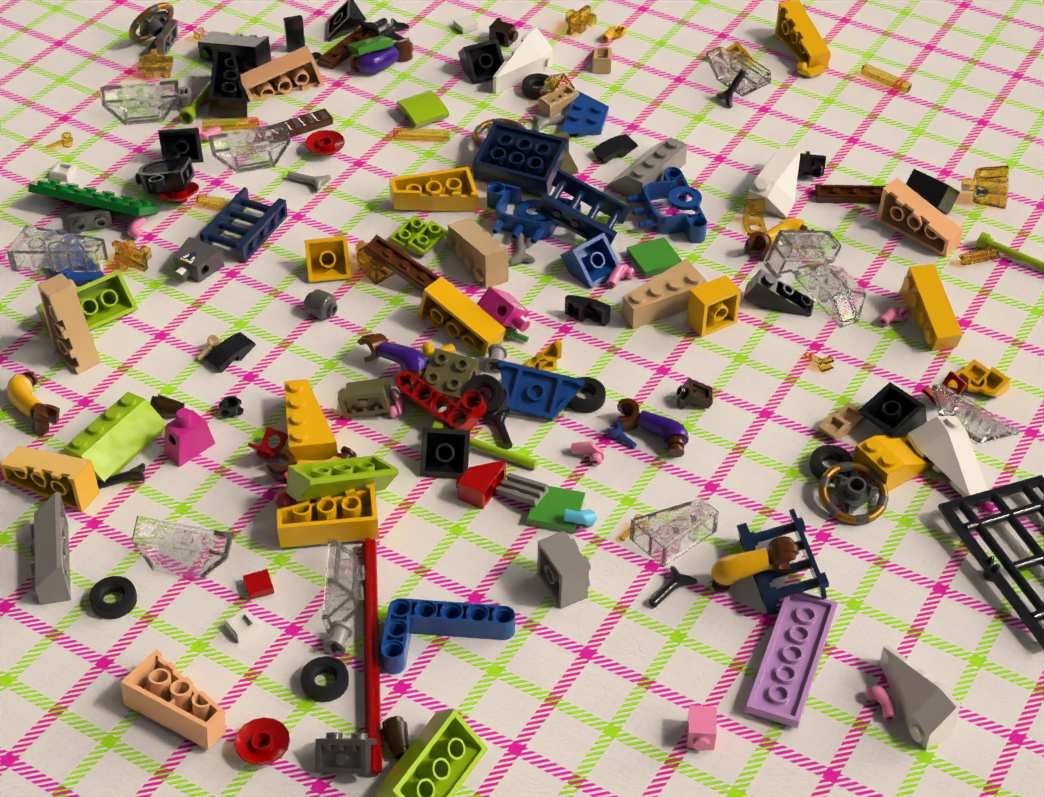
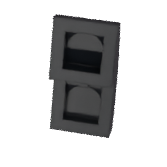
(612, 147)
(583, 307)
(227, 351)

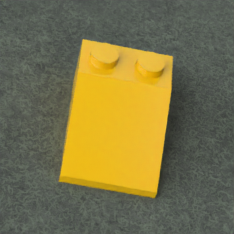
(892, 459)

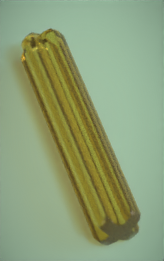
(886, 78)
(231, 123)
(421, 134)

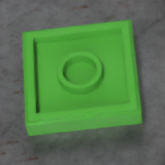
(370, 45)
(653, 256)
(552, 507)

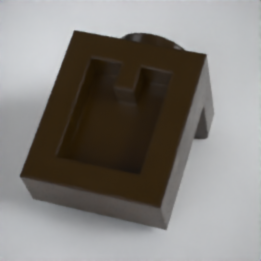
(694, 392)

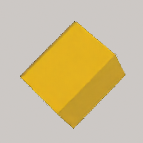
(327, 259)

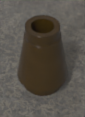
(166, 406)
(396, 735)

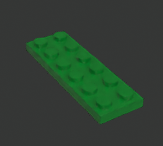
(90, 197)

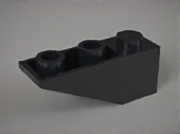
(775, 295)

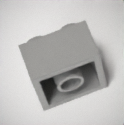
(563, 569)

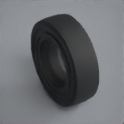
(532, 80)
(489, 382)
(591, 404)
(828, 452)
(109, 585)
(329, 692)

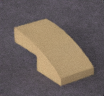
(842, 423)

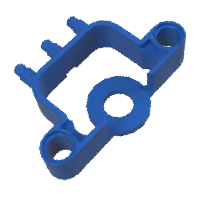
(671, 187)
(533, 226)

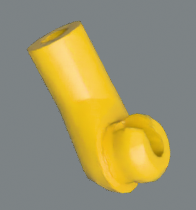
(614, 32)
(810, 71)
(428, 349)

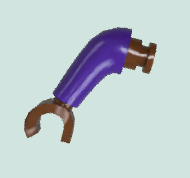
(378, 61)
(405, 356)
(672, 432)

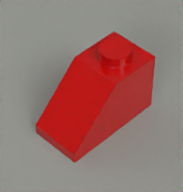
(480, 483)

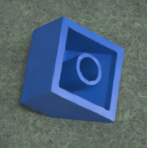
(591, 260)

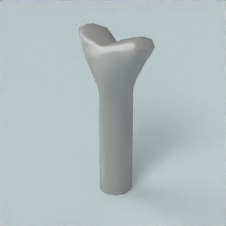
(543, 122)
(316, 181)
(521, 255)

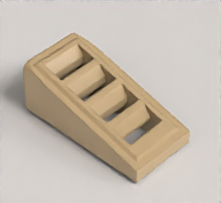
(602, 60)
(554, 102)

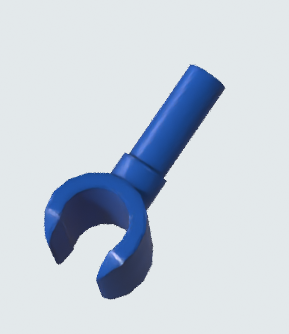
(618, 434)

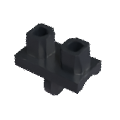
(812, 164)

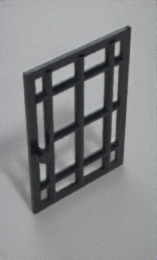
(1013, 568)

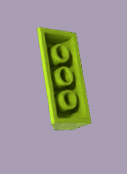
(101, 300)
(117, 435)
(336, 476)
(435, 760)

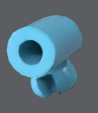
(584, 517)

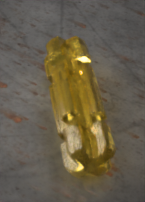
(211, 201)
(979, 256)

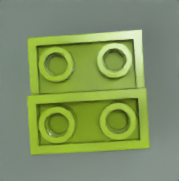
(423, 108)
(417, 236)

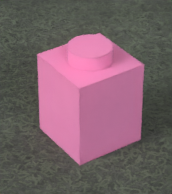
(701, 727)

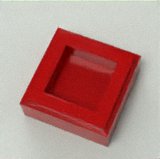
(258, 584)

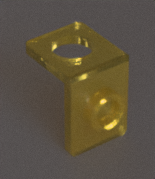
(553, 82)
(753, 215)

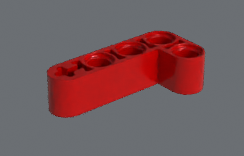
(436, 400)

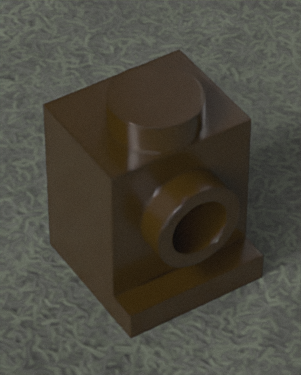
(503, 32)

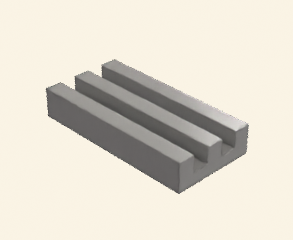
(524, 486)

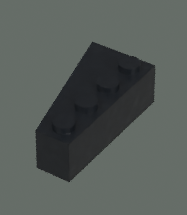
(248, 50)

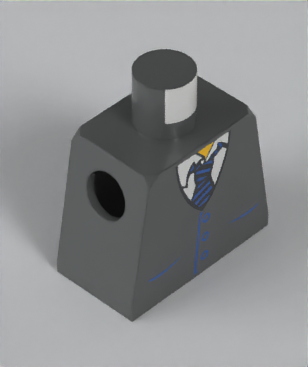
(196, 260)

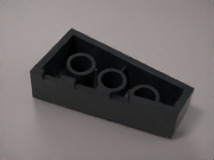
(226, 90)

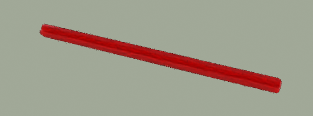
(371, 653)

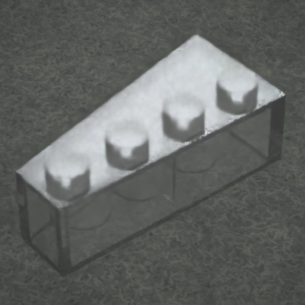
(56, 250)

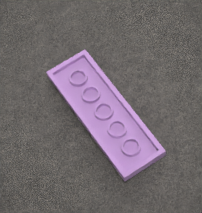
(791, 659)

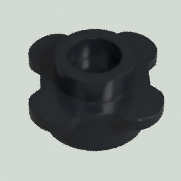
(231, 407)

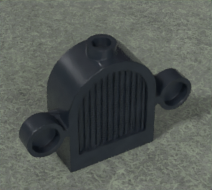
(166, 175)

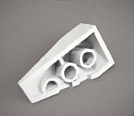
(529, 58)
(778, 182)
(951, 451)
(925, 706)

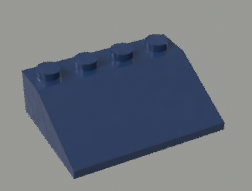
(519, 158)

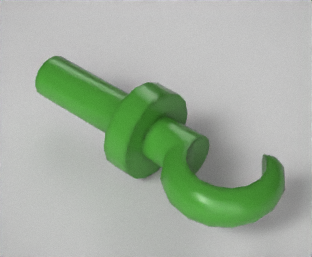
(513, 334)

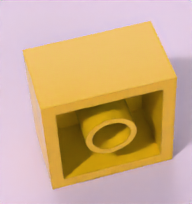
(713, 306)

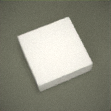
(465, 24)
(63, 171)
(242, 626)

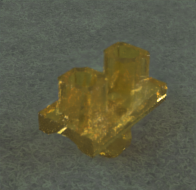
(579, 19)
(155, 63)
(129, 256)

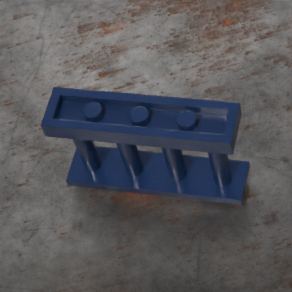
(574, 220)
(252, 237)
(769, 594)

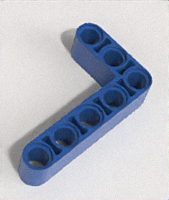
(440, 619)

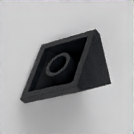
(344, 20)
(184, 141)
(444, 452)

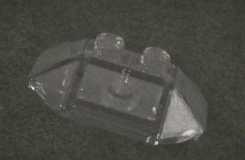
(727, 65)
(141, 101)
(251, 148)
(834, 292)
(978, 422)
(180, 547)
(342, 584)

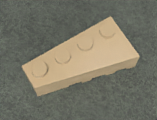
(67, 324)

